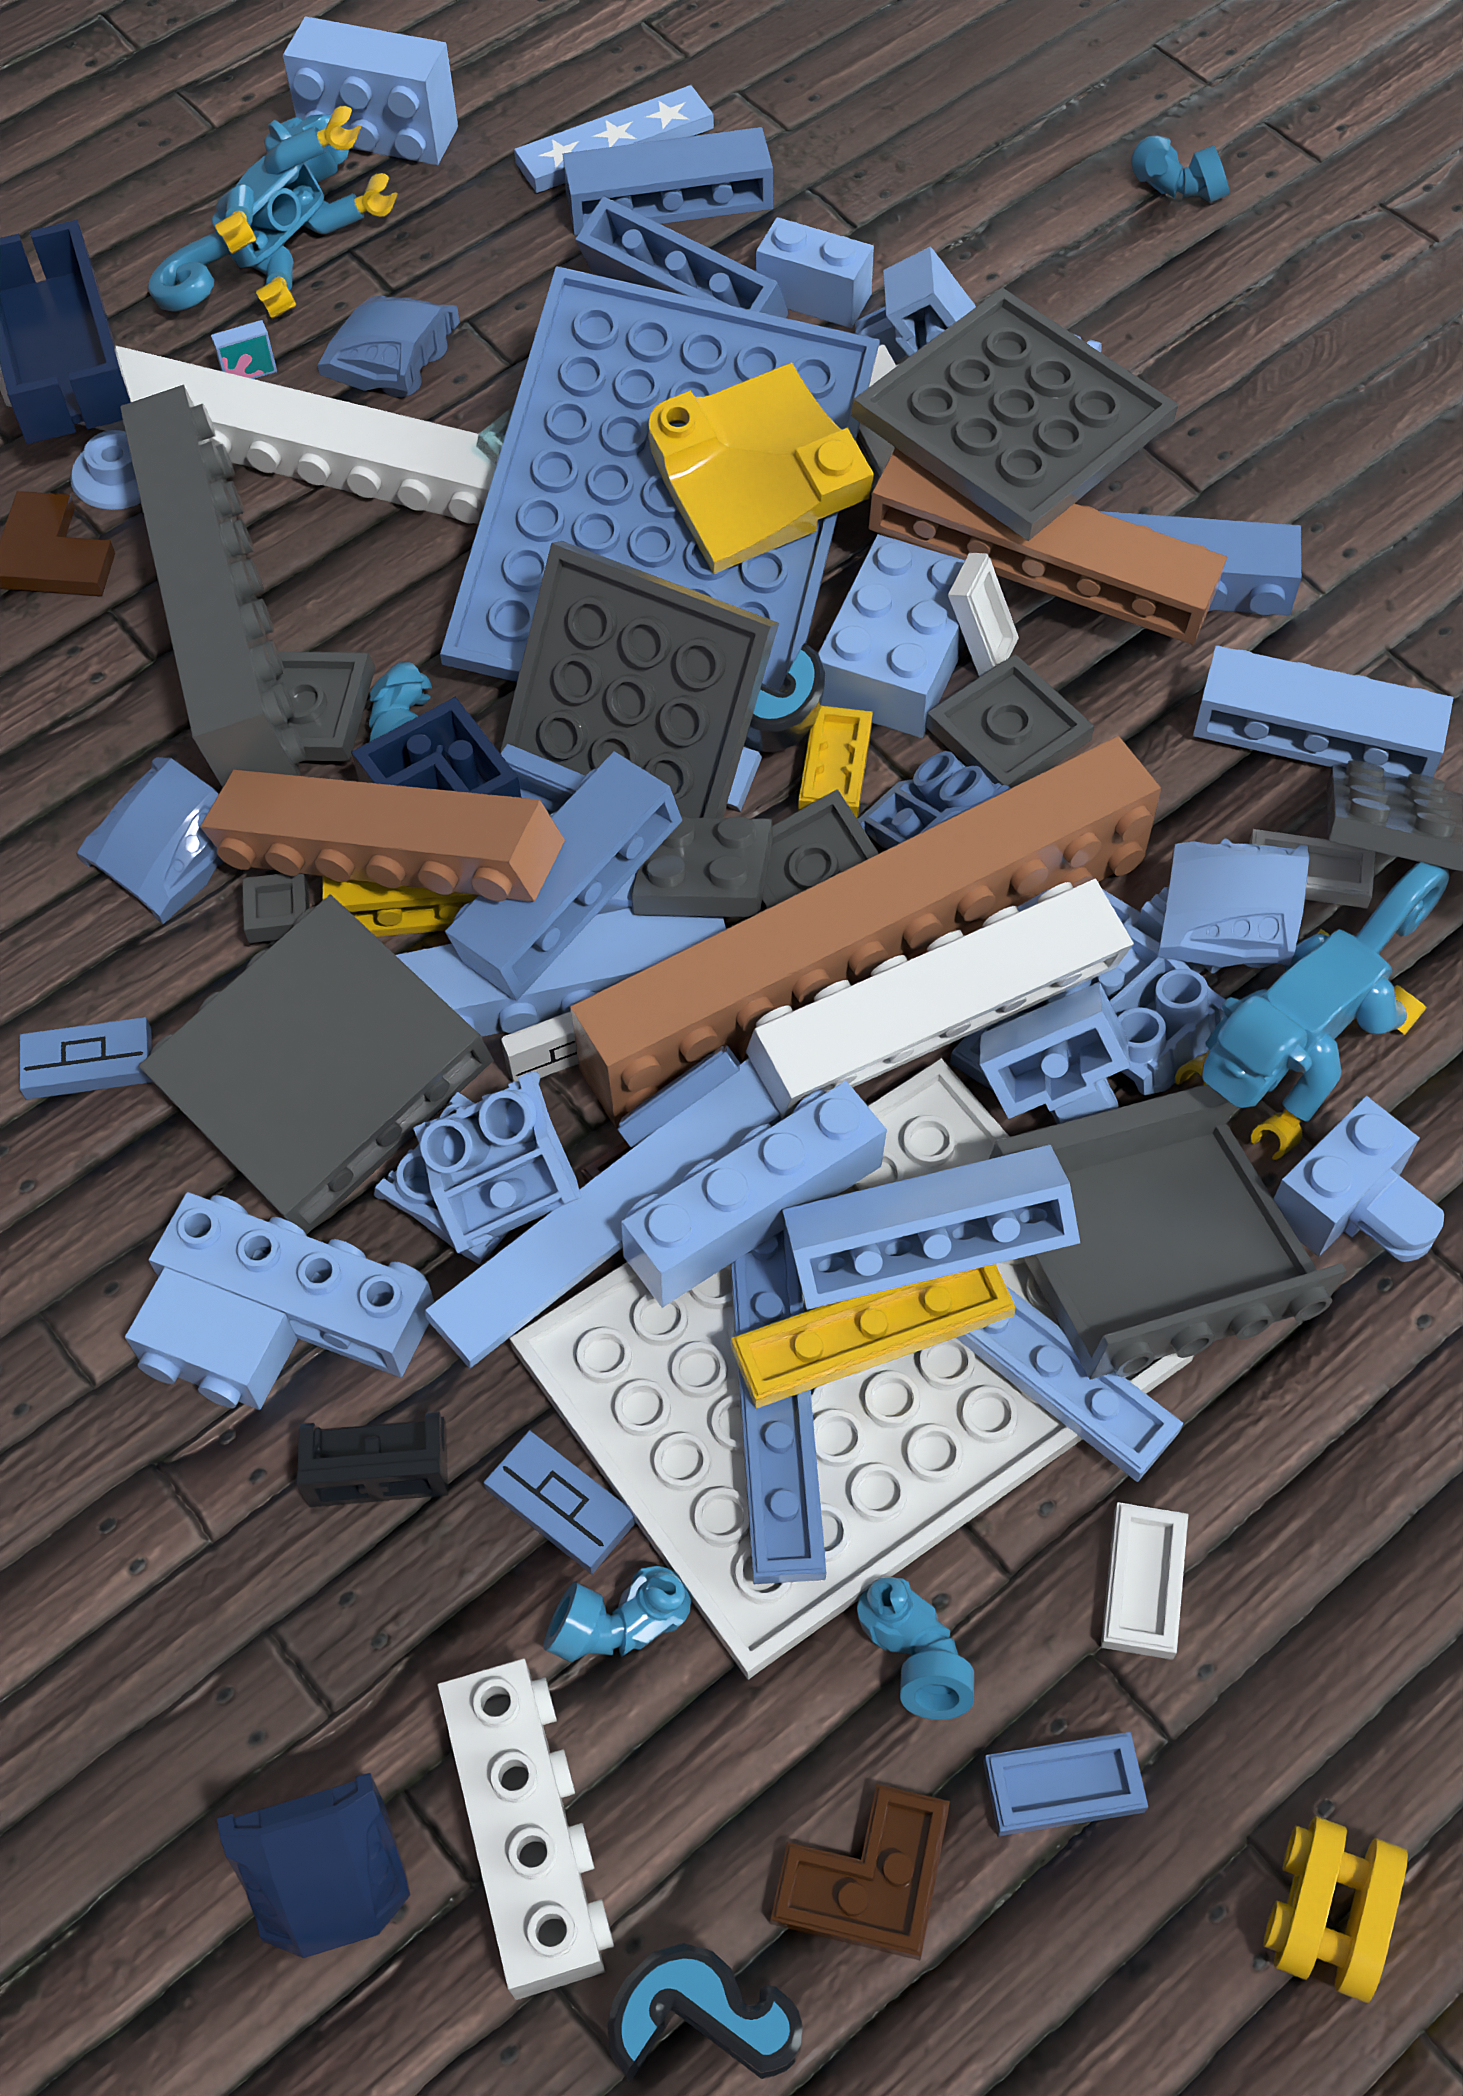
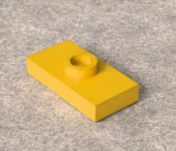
(836, 756)

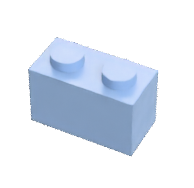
(817, 271)
(210, 1340)

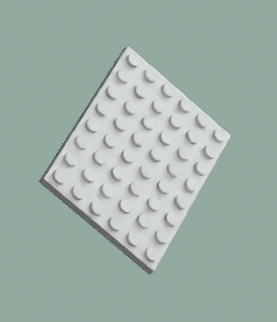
(897, 1446)

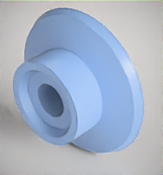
(105, 472)

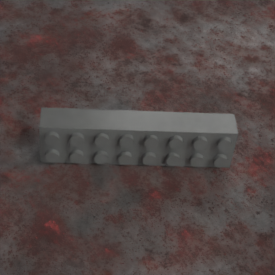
(210, 589)

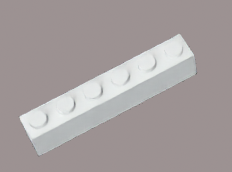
(938, 995)

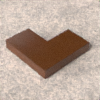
(41, 557)
(872, 1900)

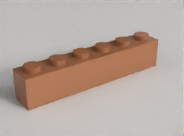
(1076, 557)
(385, 834)

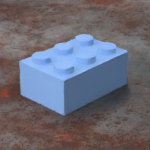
(388, 79)
(895, 637)

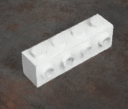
(521, 1829)

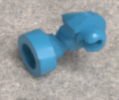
(1159, 165)
(393, 697)
(647, 1608)
(935, 1678)

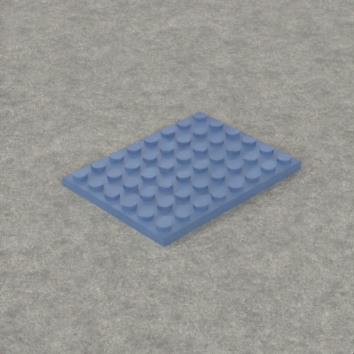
(585, 470)

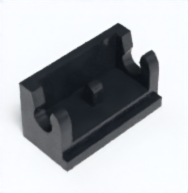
(373, 1462)

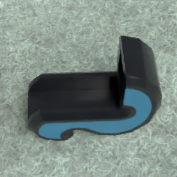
(788, 714)
(707, 1997)

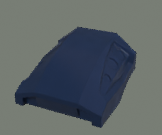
(319, 1867)

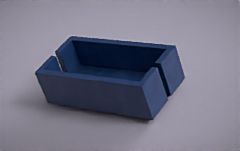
(57, 337)

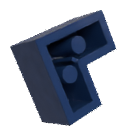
(438, 752)

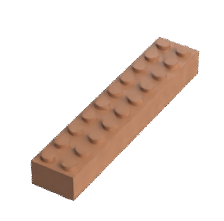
(1050, 830)

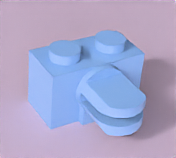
(919, 306)
(1058, 1057)
(1356, 1185)

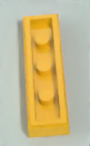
(867, 1332)

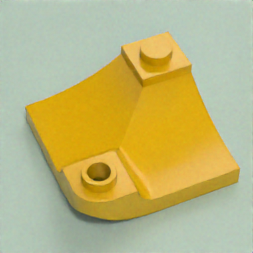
(755, 465)

